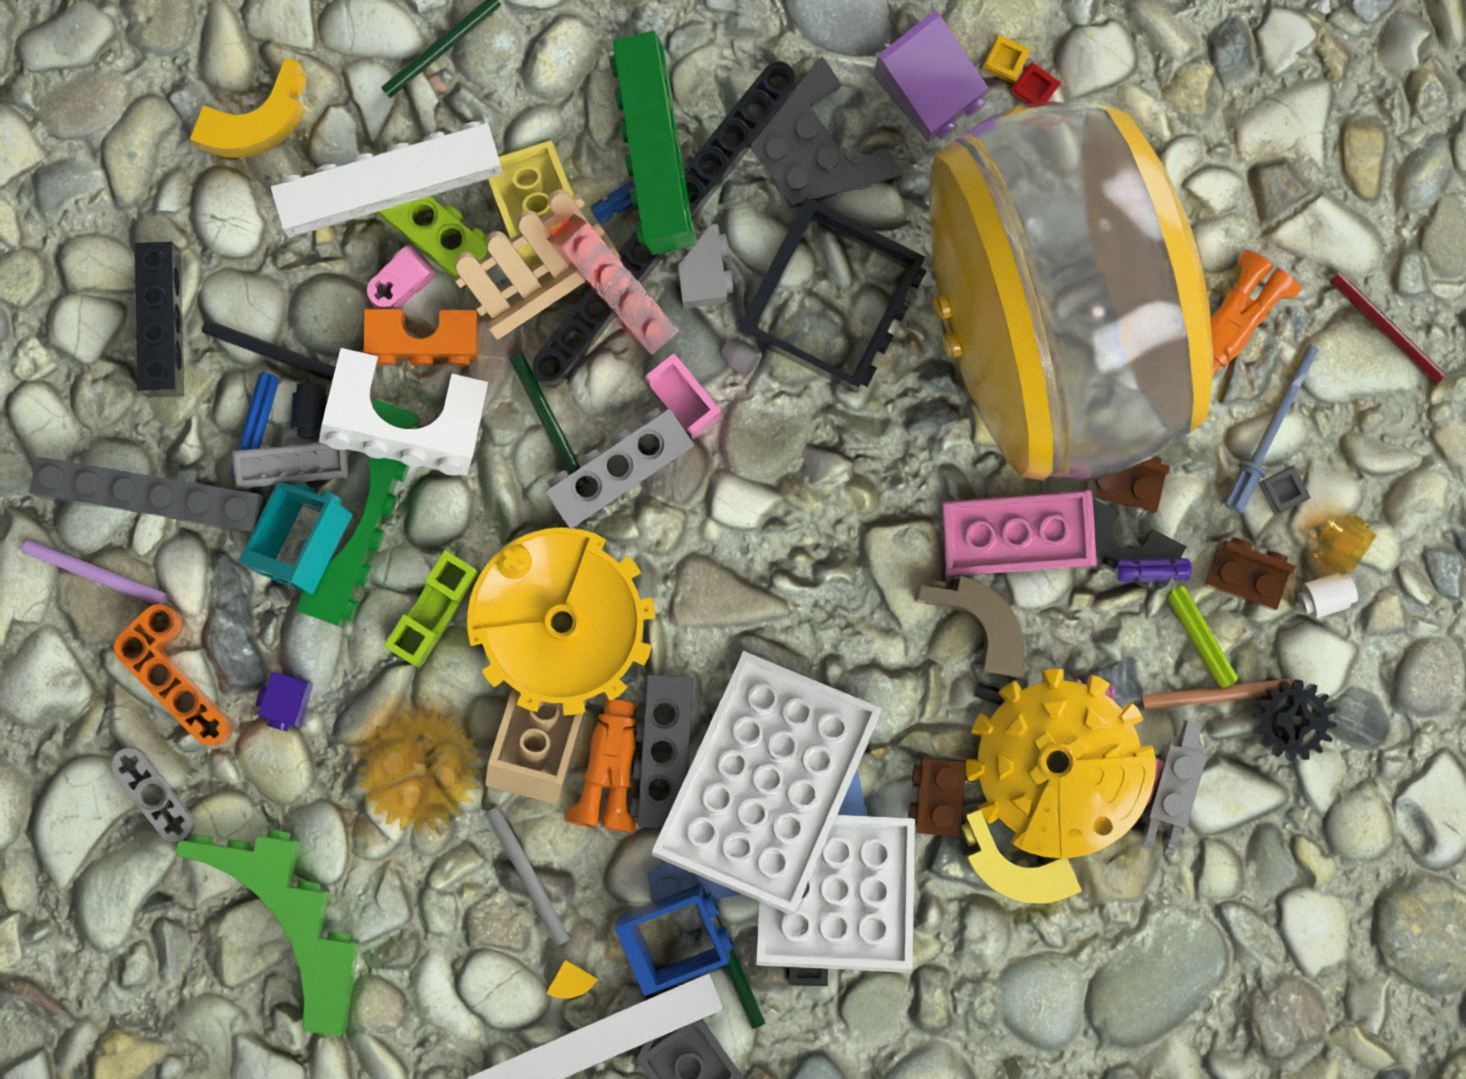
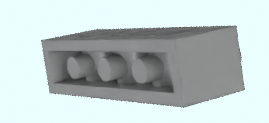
(672, 443)

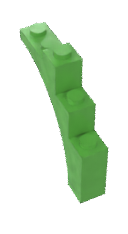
(324, 962)

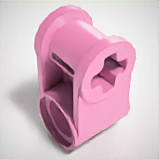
(403, 276)

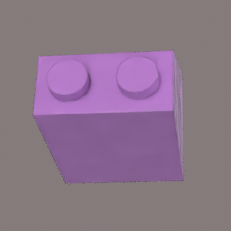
(931, 78)

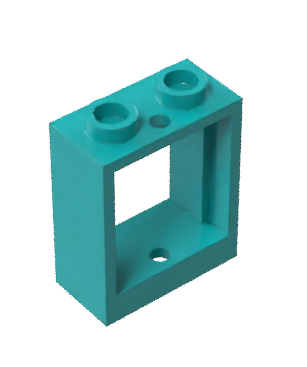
(275, 526)

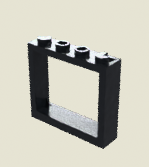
(815, 212)

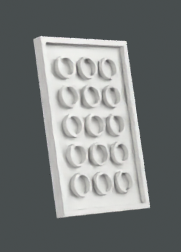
(767, 783)

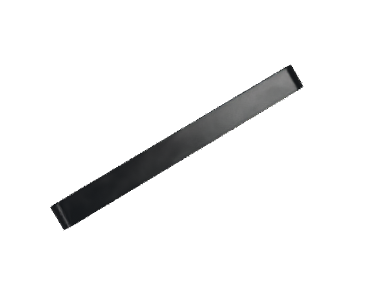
(703, 184)

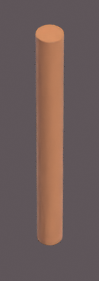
(1208, 695)

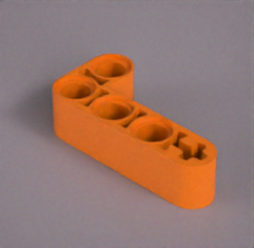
(178, 681)

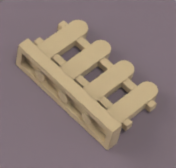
(529, 288)

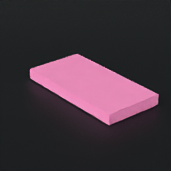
(1019, 533)

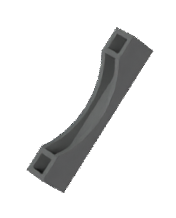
(146, 495)

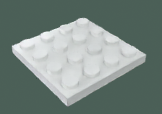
(854, 904)

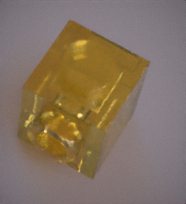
(1344, 542)

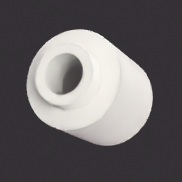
(1328, 595)

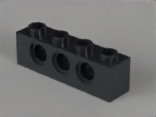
(159, 319)

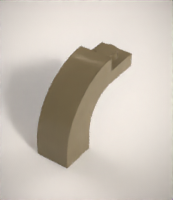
(999, 626)

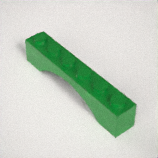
(348, 570)

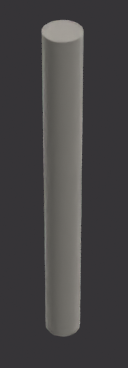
(527, 876)

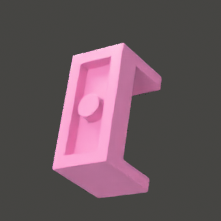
(683, 395)

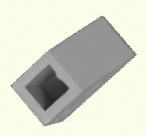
(702, 271)

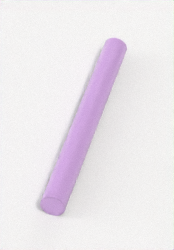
(93, 572)

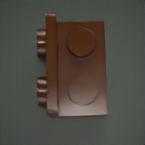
(1135, 488)
(1249, 573)
(938, 796)

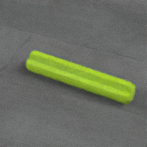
(1201, 637)

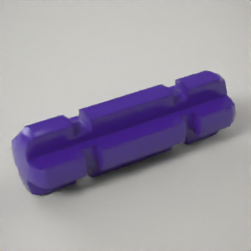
(1153, 570)

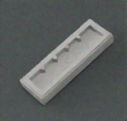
(288, 465)

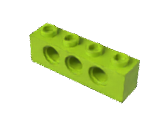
(430, 238)

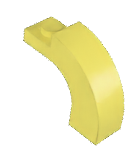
(1034, 884)

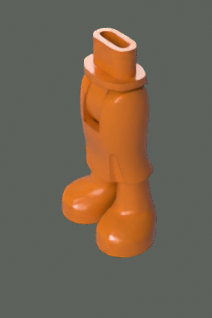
(1241, 315)
(609, 767)

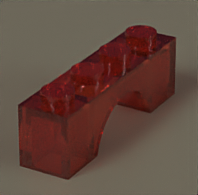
(614, 284)

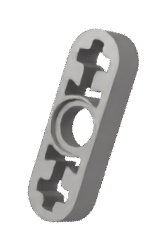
(143, 766)

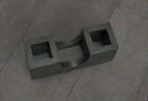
(1153, 546)

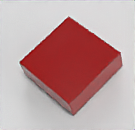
(1034, 85)

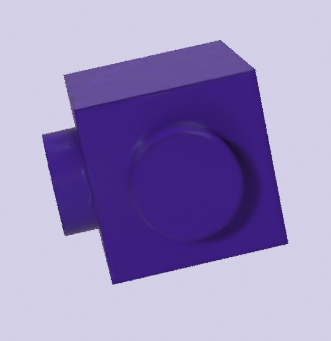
(283, 701)

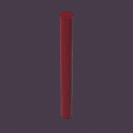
(1388, 328)

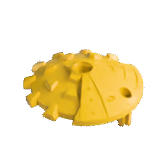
(532, 584)
(1097, 793)

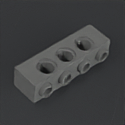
(678, 694)

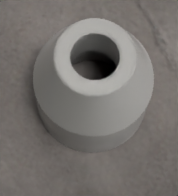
(741, 356)

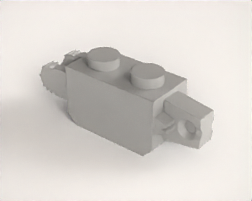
(1175, 787)

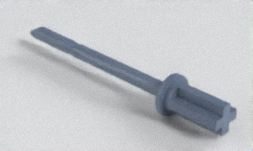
(1251, 471)

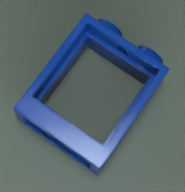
(640, 958)

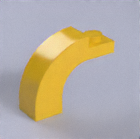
(259, 130)

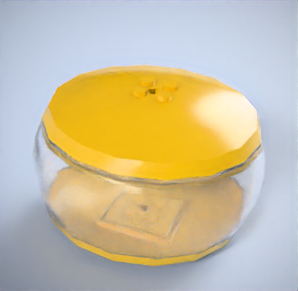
(1070, 290)

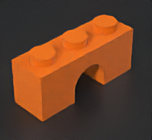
(453, 340)

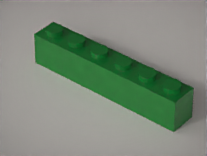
(653, 143)

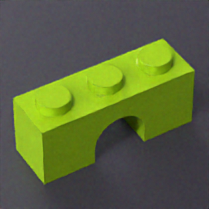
(429, 617)

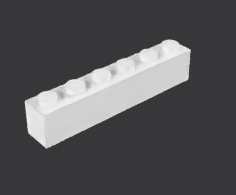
(386, 179)

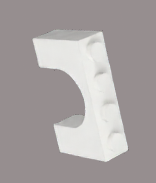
(355, 426)

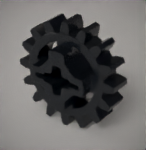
(1293, 734)

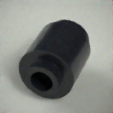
(308, 409)

